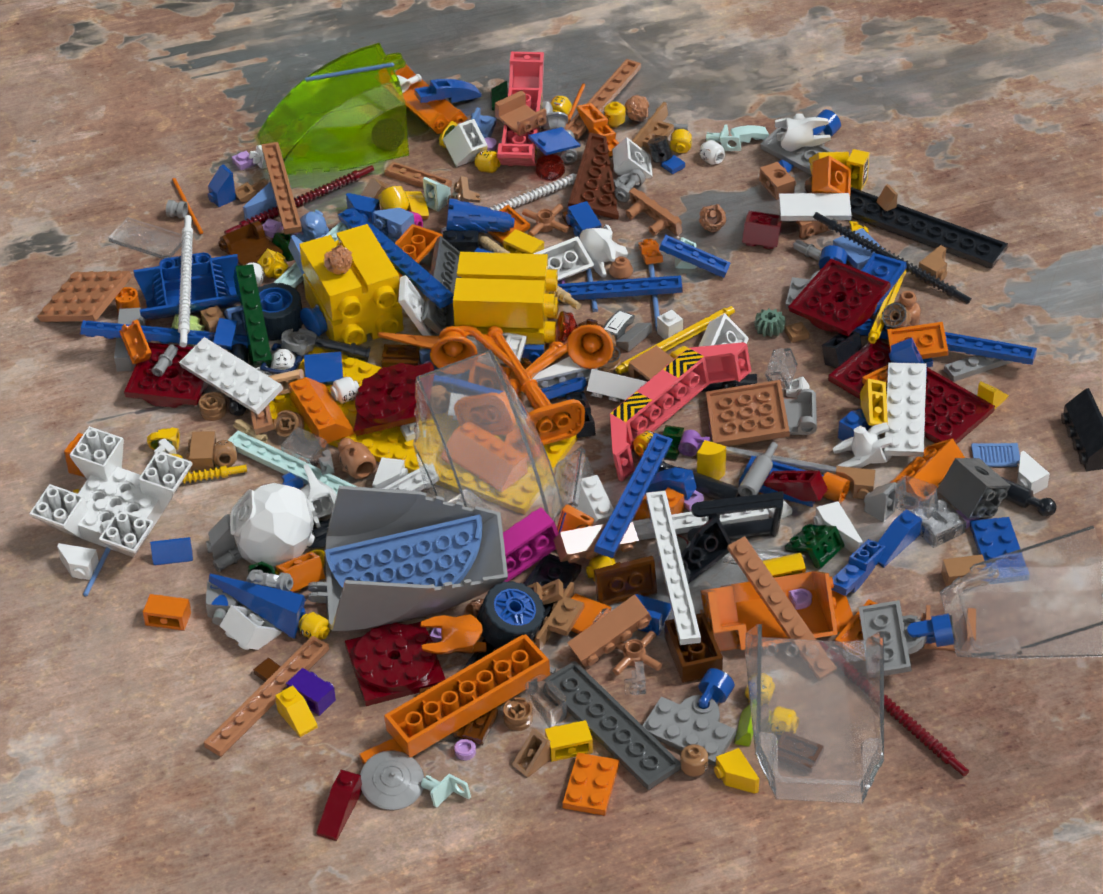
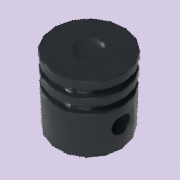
(660, 149)

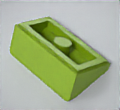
(745, 729)

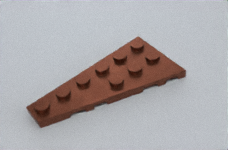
(595, 179)

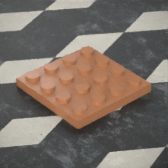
(84, 296)
(747, 413)

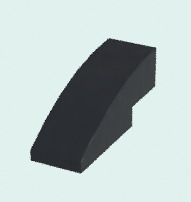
(589, 423)

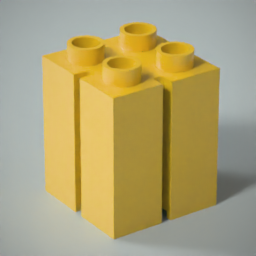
(508, 294)
(360, 299)

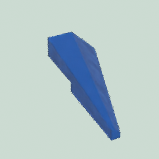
(272, 604)

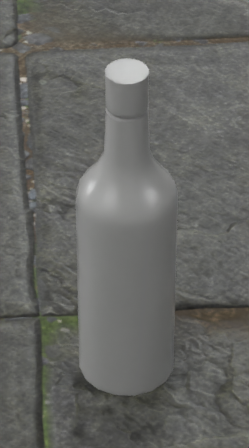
(757, 472)

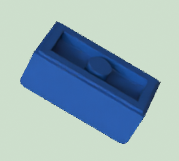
(171, 551)

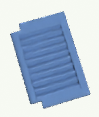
(997, 454)

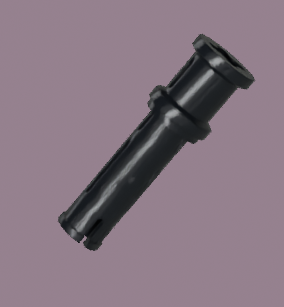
(351, 350)

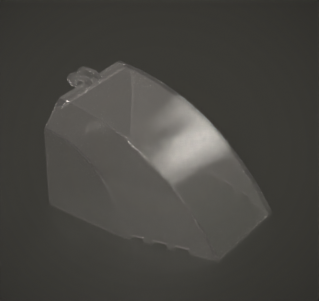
(481, 442)

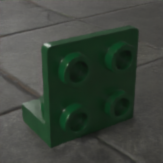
(819, 540)

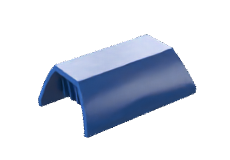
(210, 285)

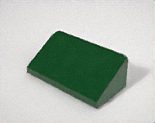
(498, 93)
(282, 241)

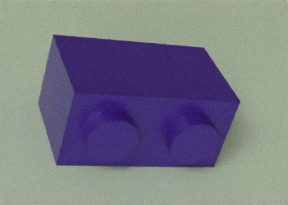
(316, 692)

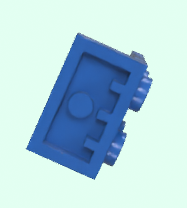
(658, 611)

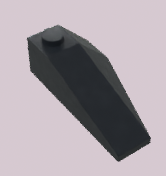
(705, 548)

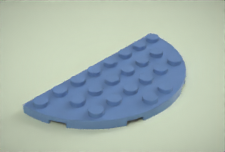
(411, 557)

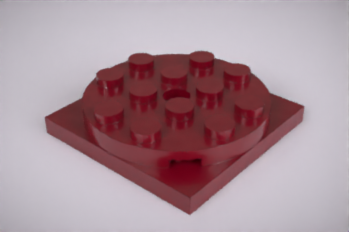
(835, 282)
(171, 389)
(388, 398)
(389, 679)

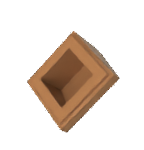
(887, 198)

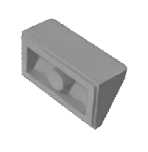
(634, 336)

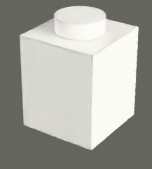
(669, 324)

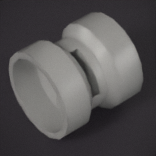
(176, 209)

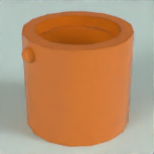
(127, 298)
(837, 487)

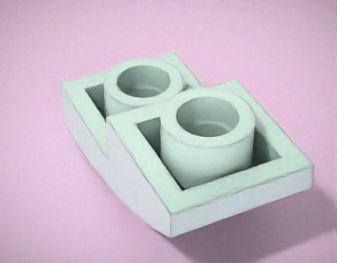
(750, 131)

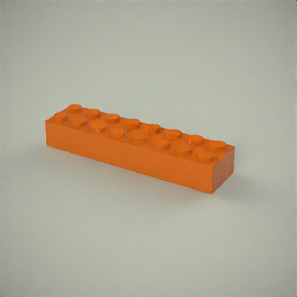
(466, 695)

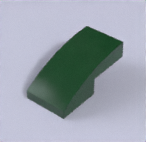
(676, 434)

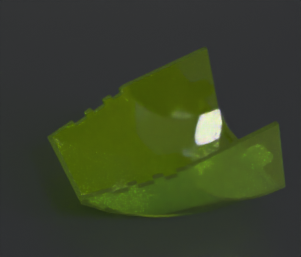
(342, 118)

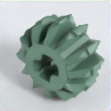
(769, 322)

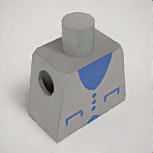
(218, 603)

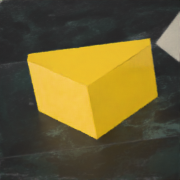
(991, 394)

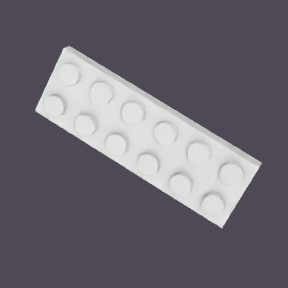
(231, 375)
(906, 409)

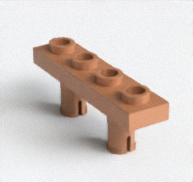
(663, 217)

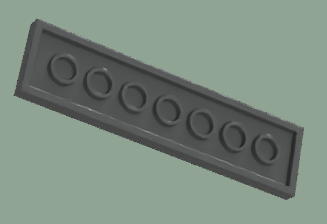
(444, 269)
(615, 727)

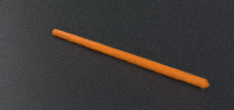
(575, 102)
(189, 208)

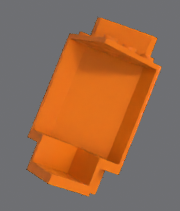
(738, 608)

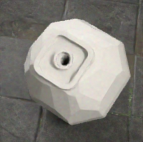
(272, 524)

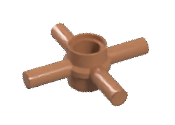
(545, 220)
(635, 651)

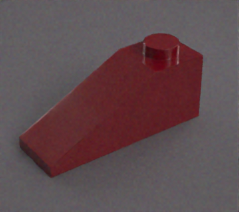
(798, 484)
(340, 804)

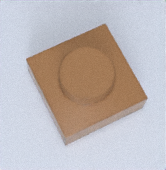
(796, 332)

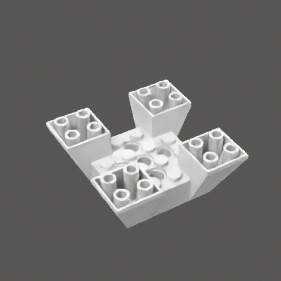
(114, 503)

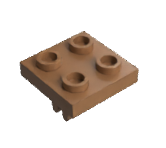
(462, 193)

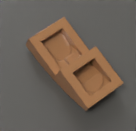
(246, 192)
(550, 592)

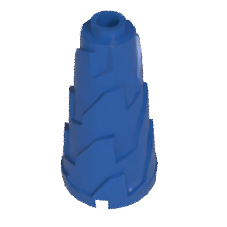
(466, 216)

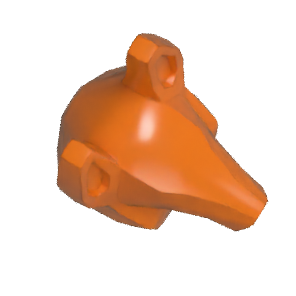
(457, 634)

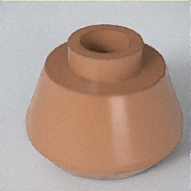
(621, 268)

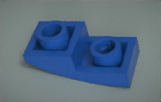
(225, 333)

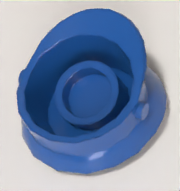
(314, 320)

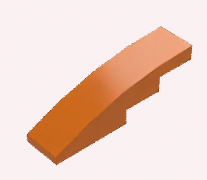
(597, 124)

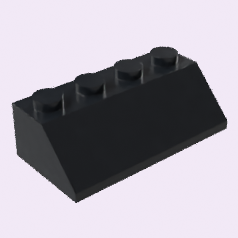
(1085, 428)

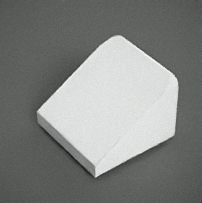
(796, 386)

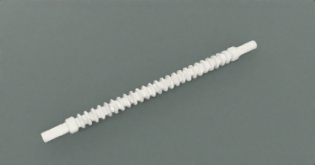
(525, 198)
(185, 281)

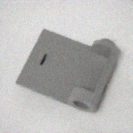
(802, 413)

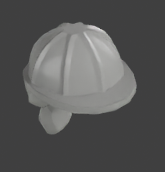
(553, 119)

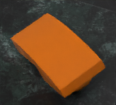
(650, 251)

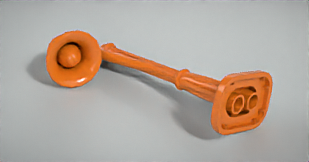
(586, 345)
(551, 421)

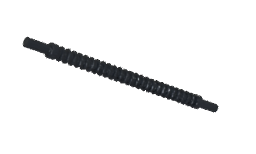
(833, 225)

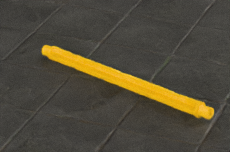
(878, 324)
(679, 337)

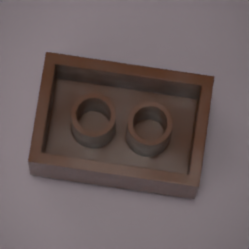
(693, 659)

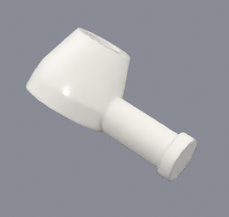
(405, 83)

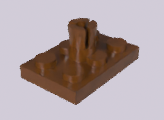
(625, 579)

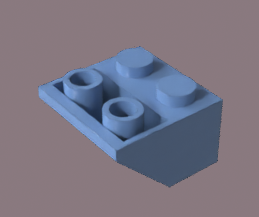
(393, 222)

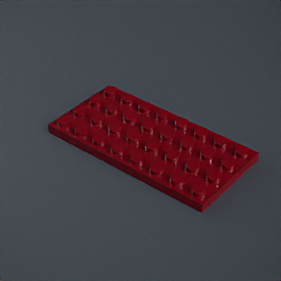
(948, 407)

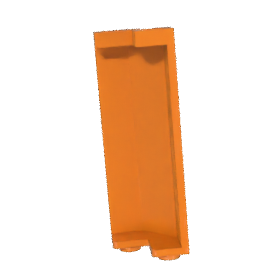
(435, 113)

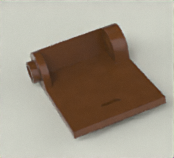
(248, 243)

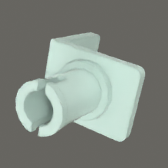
(723, 138)
(443, 789)

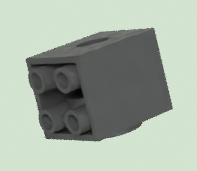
(973, 488)

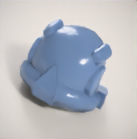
(313, 226)

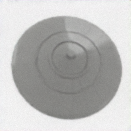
(391, 780)

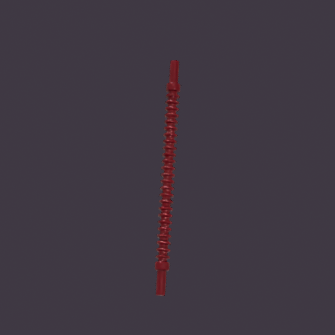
(304, 198)
(946, 756)

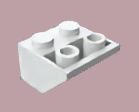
(465, 142)

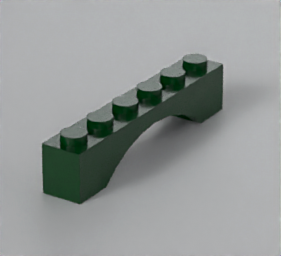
(251, 306)

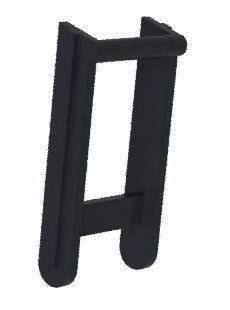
(742, 504)

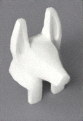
(800, 132)
(601, 247)
(865, 446)
(319, 495)

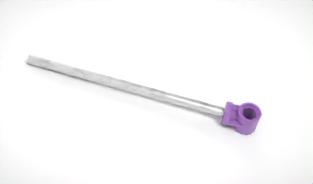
(692, 441)

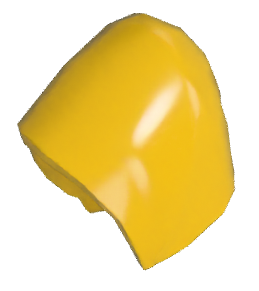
(393, 198)

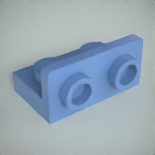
(485, 123)

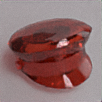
(550, 167)
(565, 326)

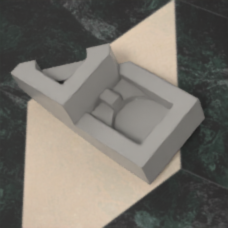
(326, 463)

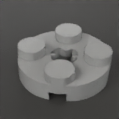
(299, 342)

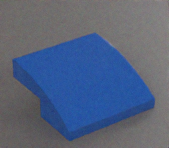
(324, 367)

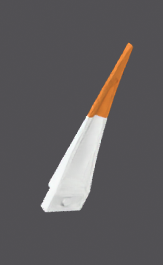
(515, 341)

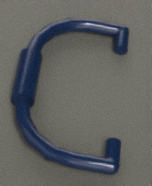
(298, 359)

